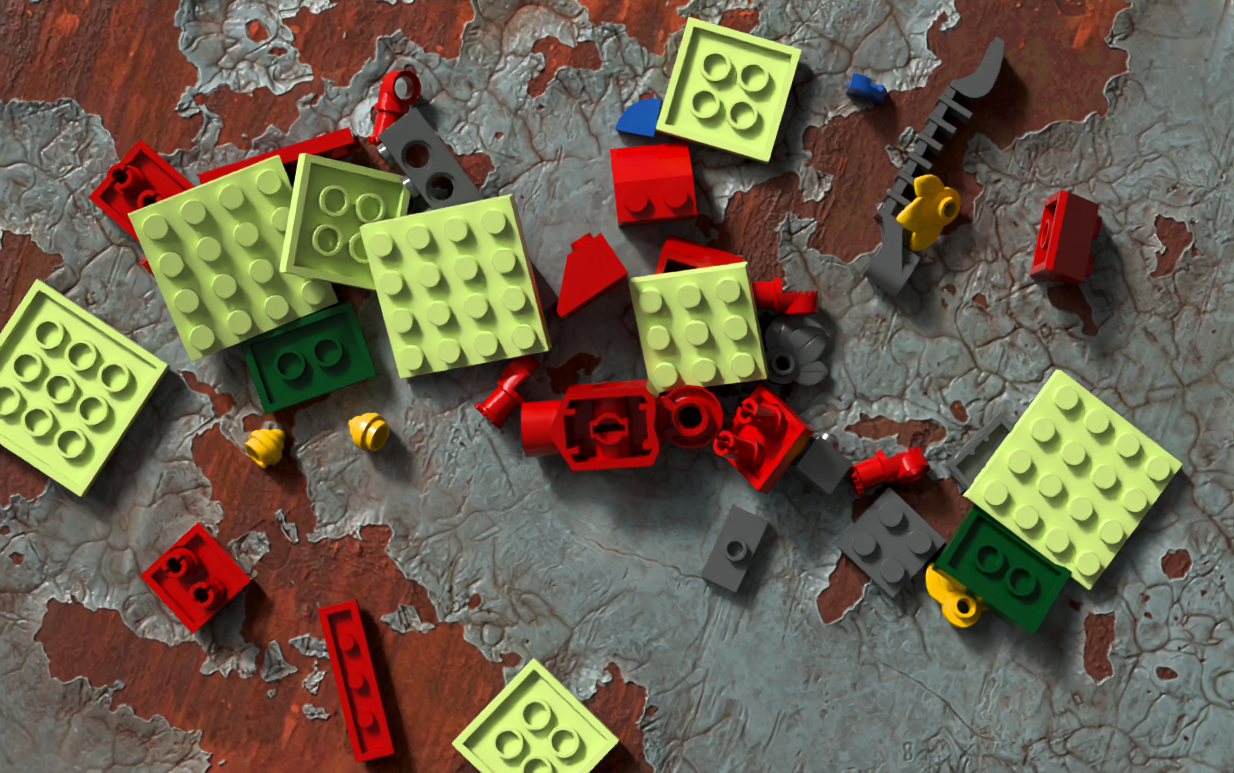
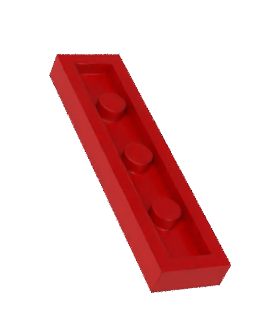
(331, 146)
(356, 680)

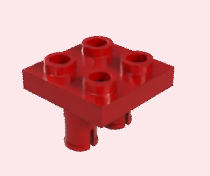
(136, 183)
(763, 438)
(196, 577)

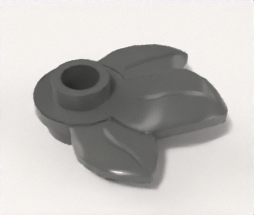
(798, 349)

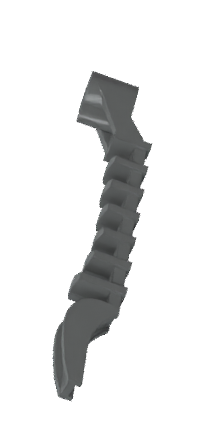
(892, 261)

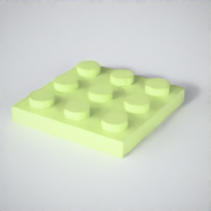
(728, 90)
(325, 218)
(699, 327)
(535, 729)

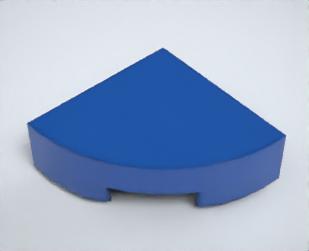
(861, 87)
(640, 118)

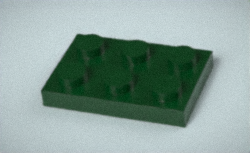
(309, 358)
(1001, 571)

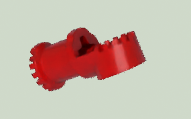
(389, 105)
(770, 296)
(504, 397)
(878, 469)

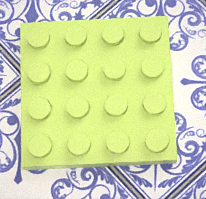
(221, 258)
(456, 286)
(69, 387)
(1073, 479)

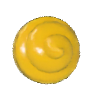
(369, 431)
(265, 446)

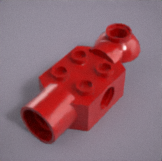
(617, 423)

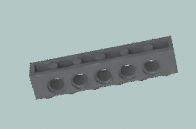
(414, 130)

